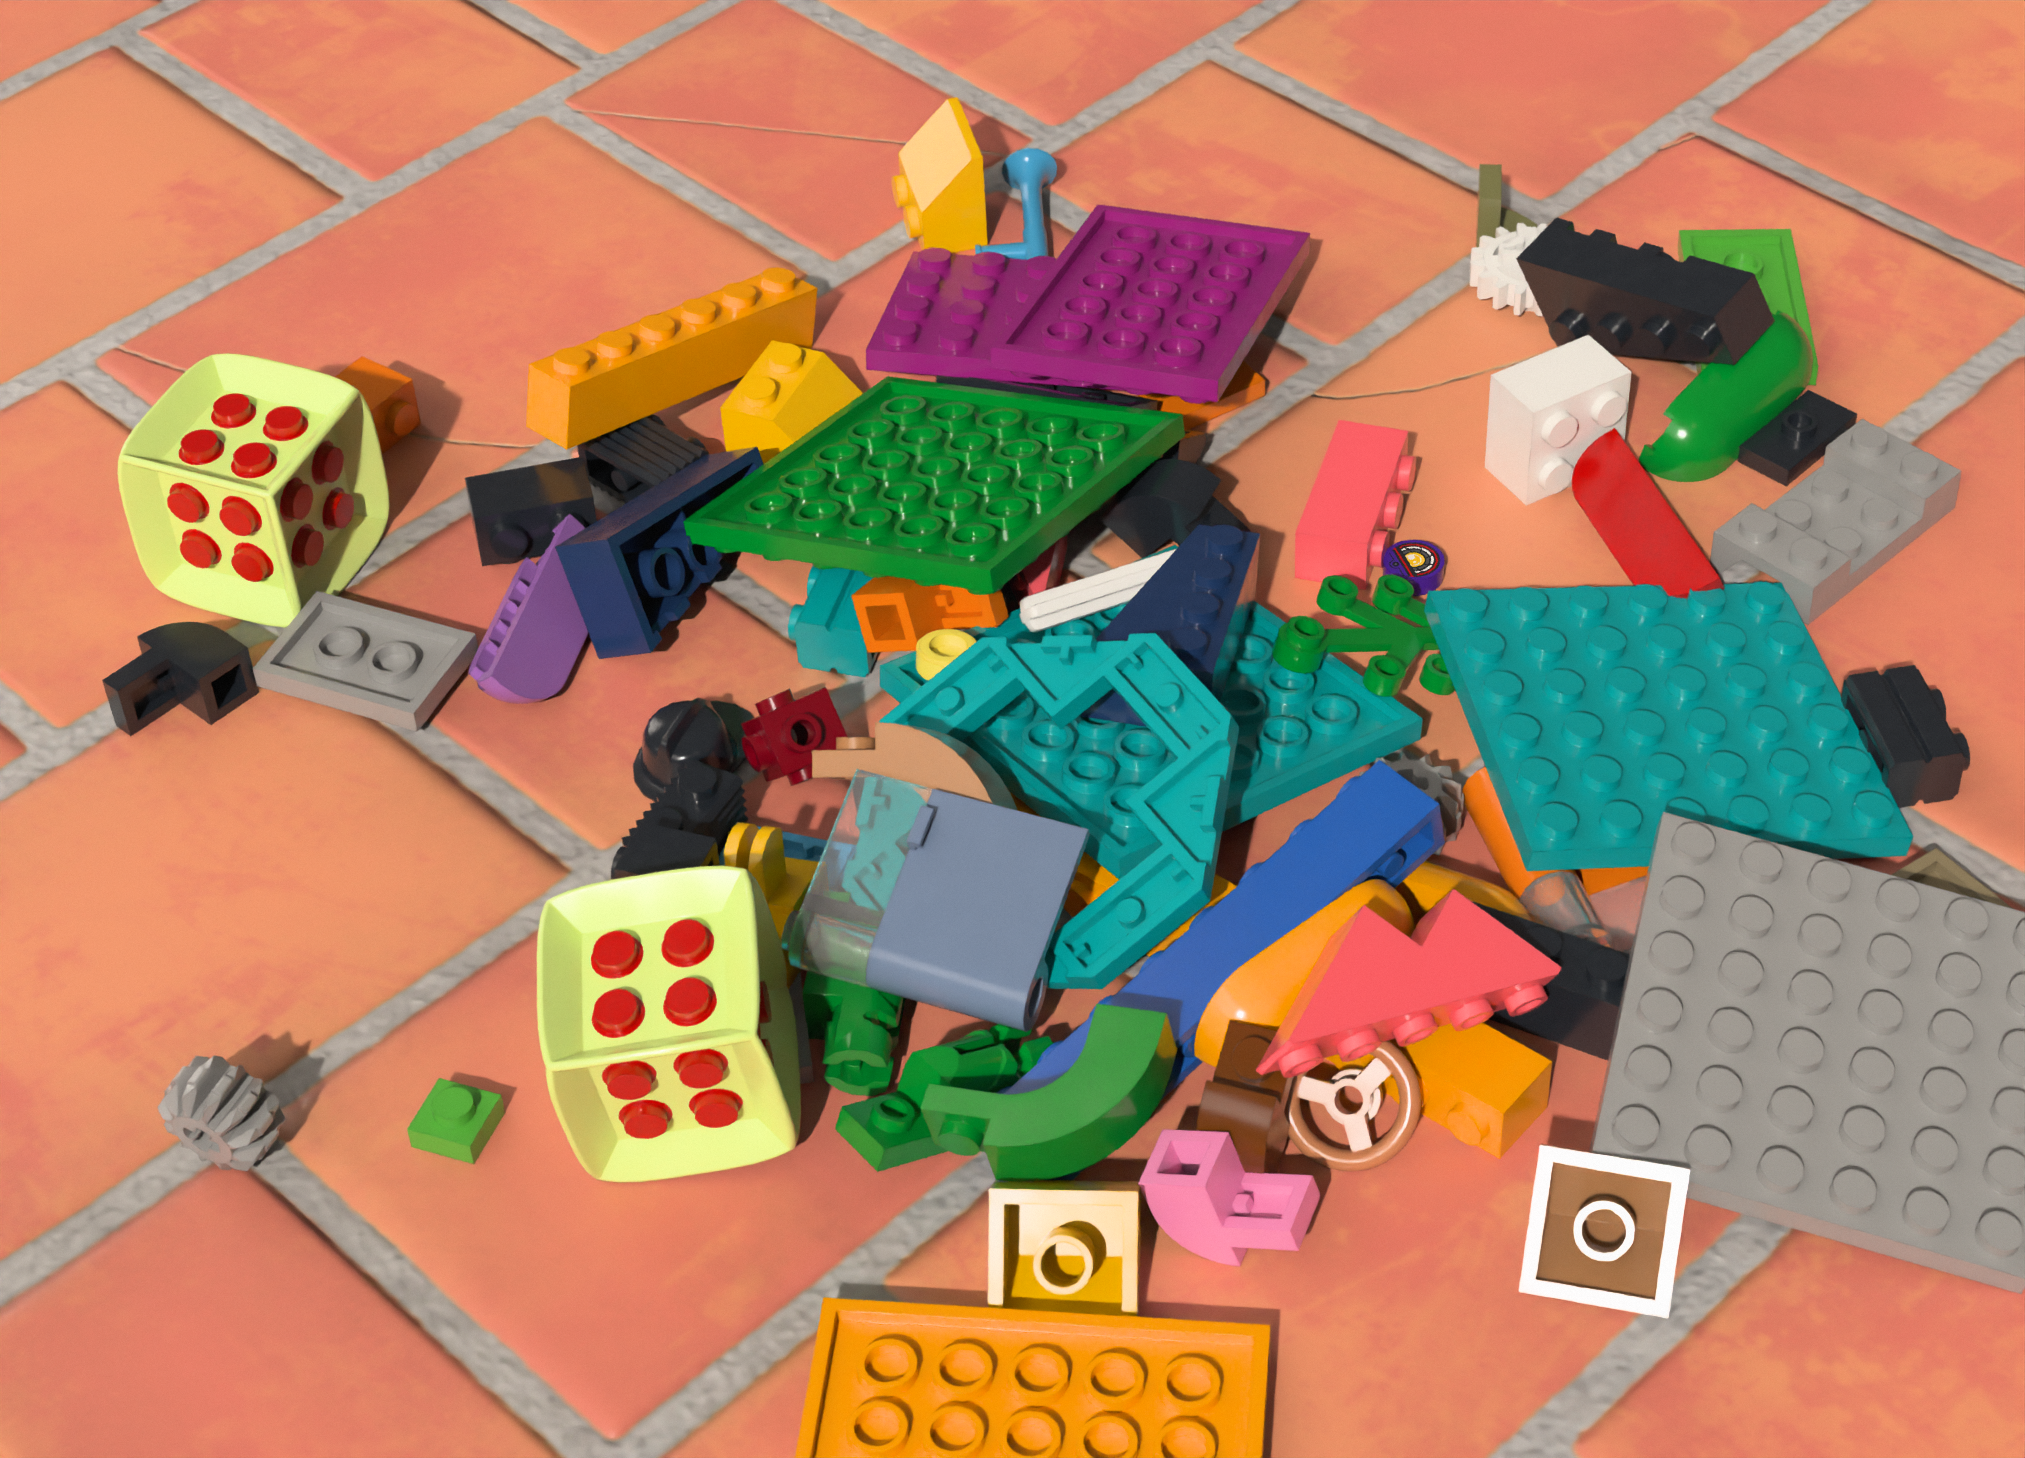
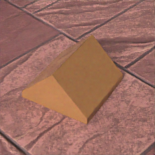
(1604, 1230)

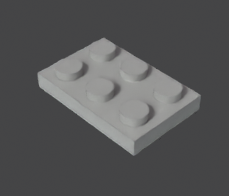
(366, 660)

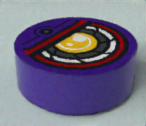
(1417, 563)

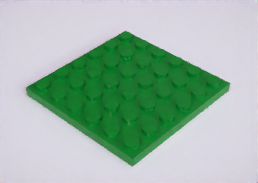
(936, 483)

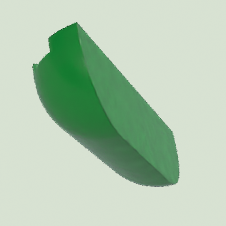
(1731, 405)

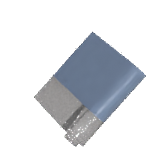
(937, 900)

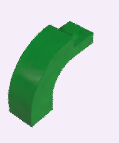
(1075, 1117)

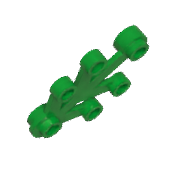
(1304, 640)

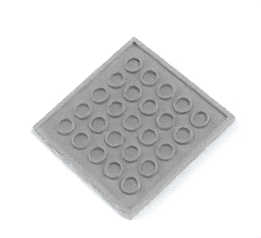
(1826, 1050)

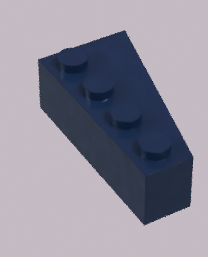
(637, 562)
(1195, 606)

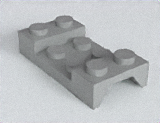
(1842, 518)

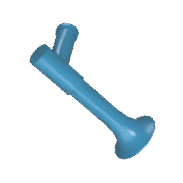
(1029, 172)

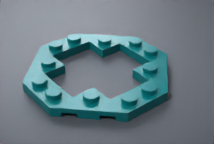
(1178, 806)

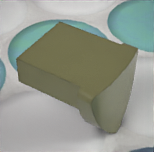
(1489, 210)

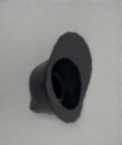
(686, 732)

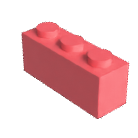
(1354, 503)

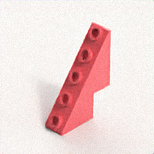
(1388, 986)

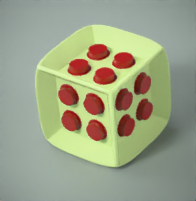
(254, 487)
(668, 1024)

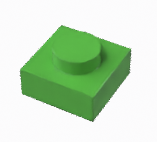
(456, 1121)

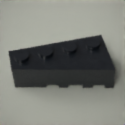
(1642, 297)

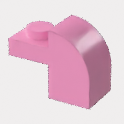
(1217, 1207)

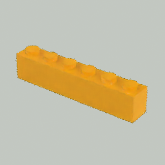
(666, 357)

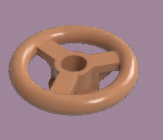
(1368, 1081)

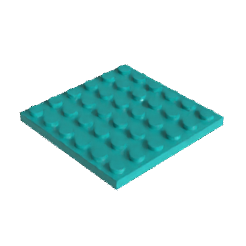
(1655, 703)
(1290, 738)

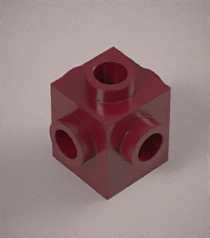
(788, 732)

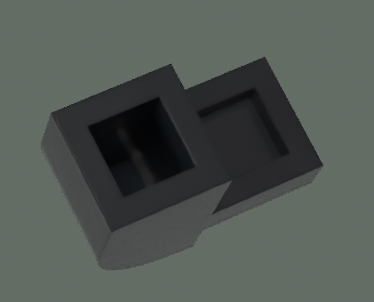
(1166, 504)
(183, 666)

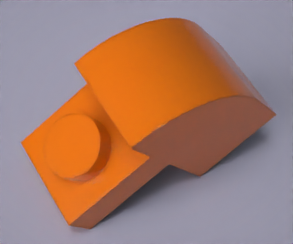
(900, 612)

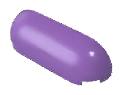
(533, 631)

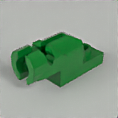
(857, 1031)
(892, 1126)

